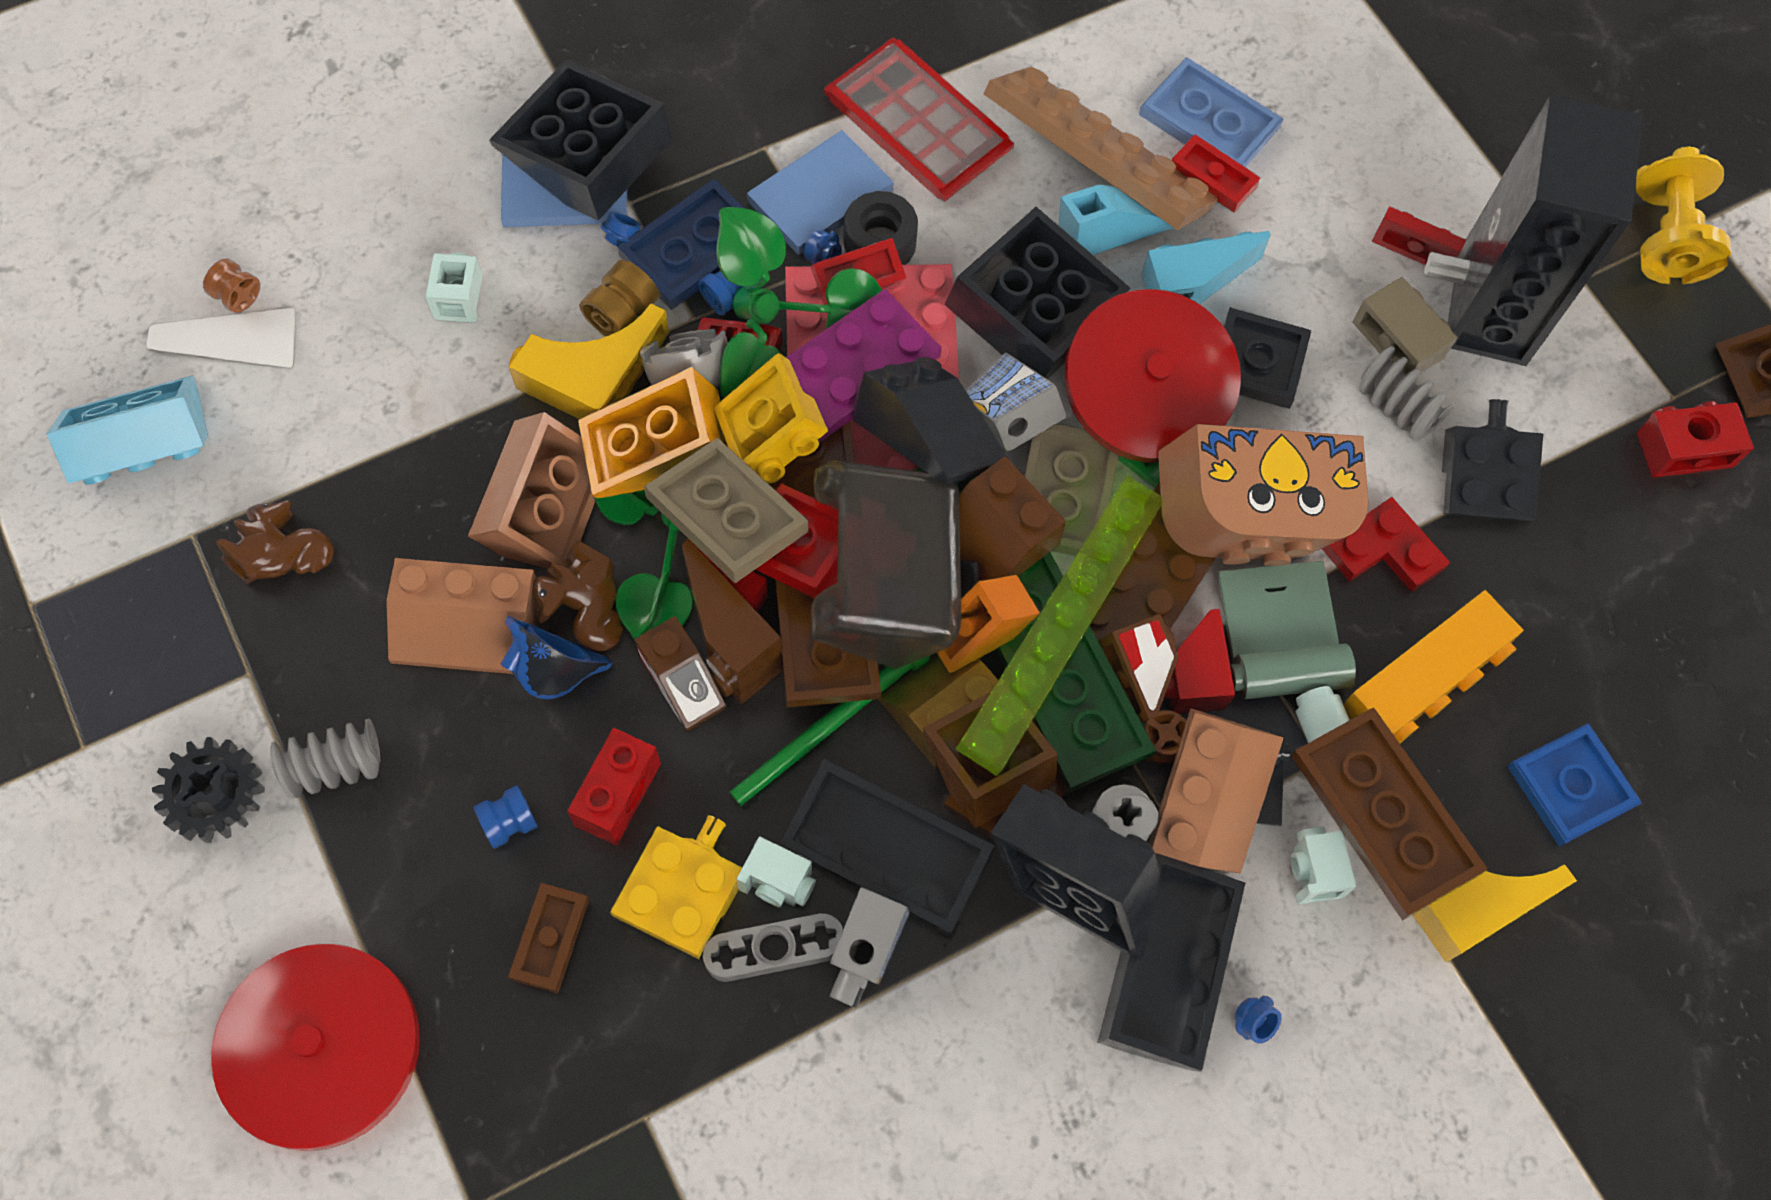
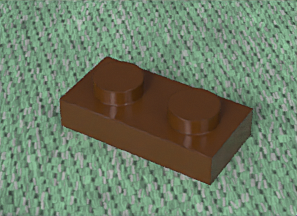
(549, 938)

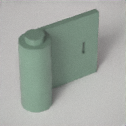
(1285, 637)

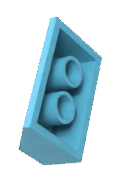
(129, 431)

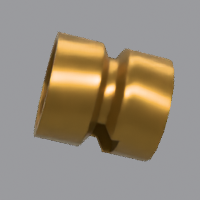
(620, 299)

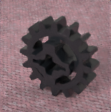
(188, 808)

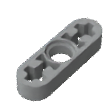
(783, 928)

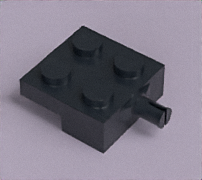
(1492, 469)

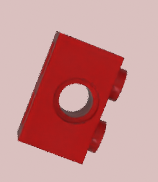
(1694, 439)
(614, 786)

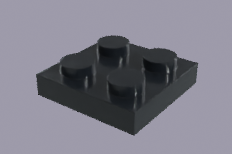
(1268, 355)

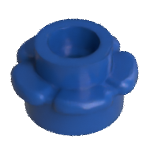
(619, 228)
(822, 246)
(1257, 1019)

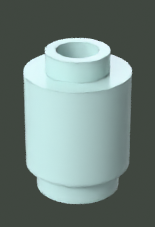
(1320, 712)

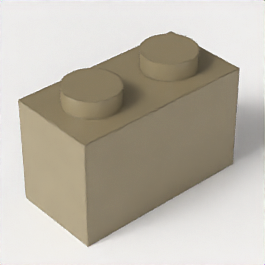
(1404, 320)

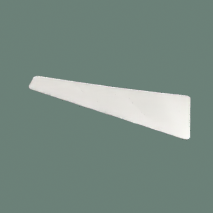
(245, 337)

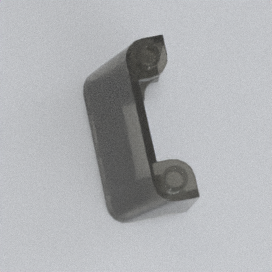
(895, 563)

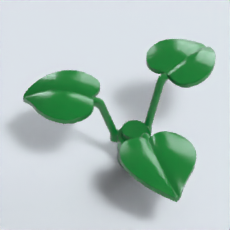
(745, 253)
(643, 598)

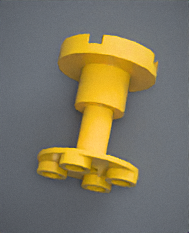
(1686, 243)

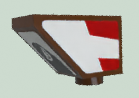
(1143, 662)
(680, 673)

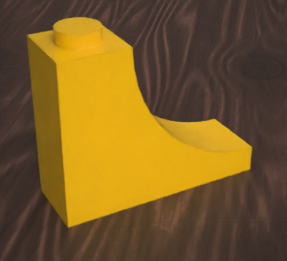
(590, 373)
(1485, 907)

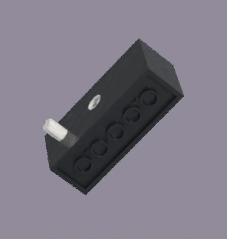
(1543, 229)

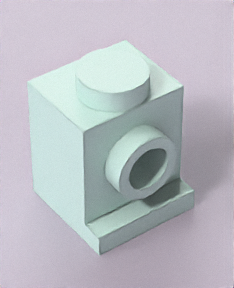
(454, 287)
(1322, 866)
(776, 875)

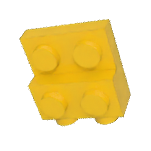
(770, 419)

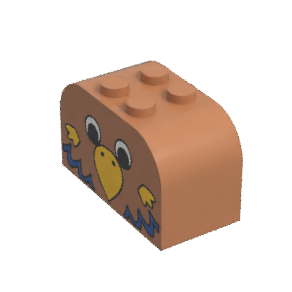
(1261, 492)

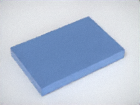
(1205, 105)
(818, 189)
(530, 204)

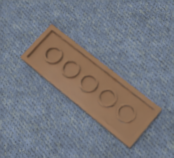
(1101, 146)

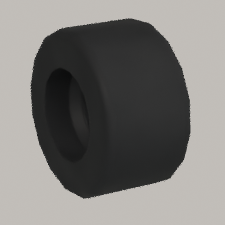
(881, 210)

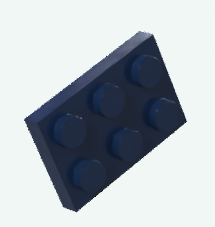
(681, 243)

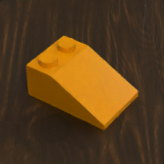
(649, 433)

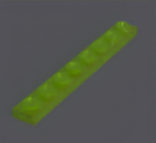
(1059, 627)

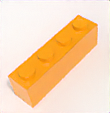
(1437, 665)

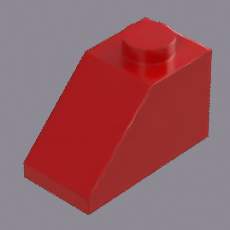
(1202, 670)

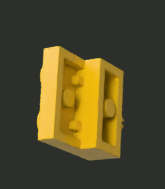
(679, 888)

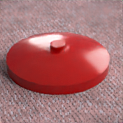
(1150, 372)
(315, 1047)

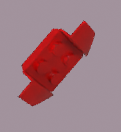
(811, 560)

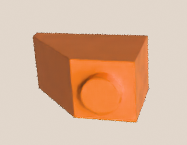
(989, 618)

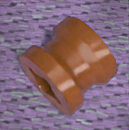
(231, 285)
(1169, 729)

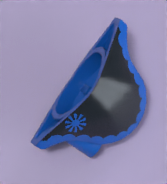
(547, 662)

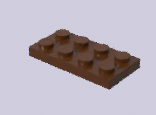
(1388, 813)

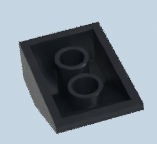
(927, 419)

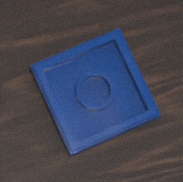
(1574, 784)

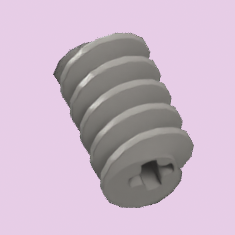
(1403, 395)
(327, 760)
(1127, 811)

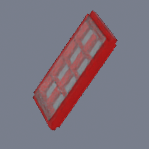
(919, 119)

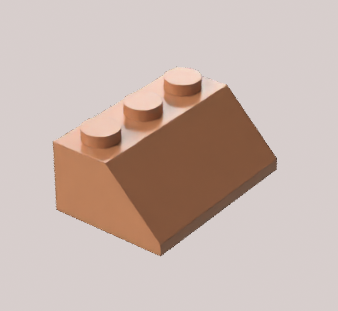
(536, 494)
(455, 613)
(1215, 792)

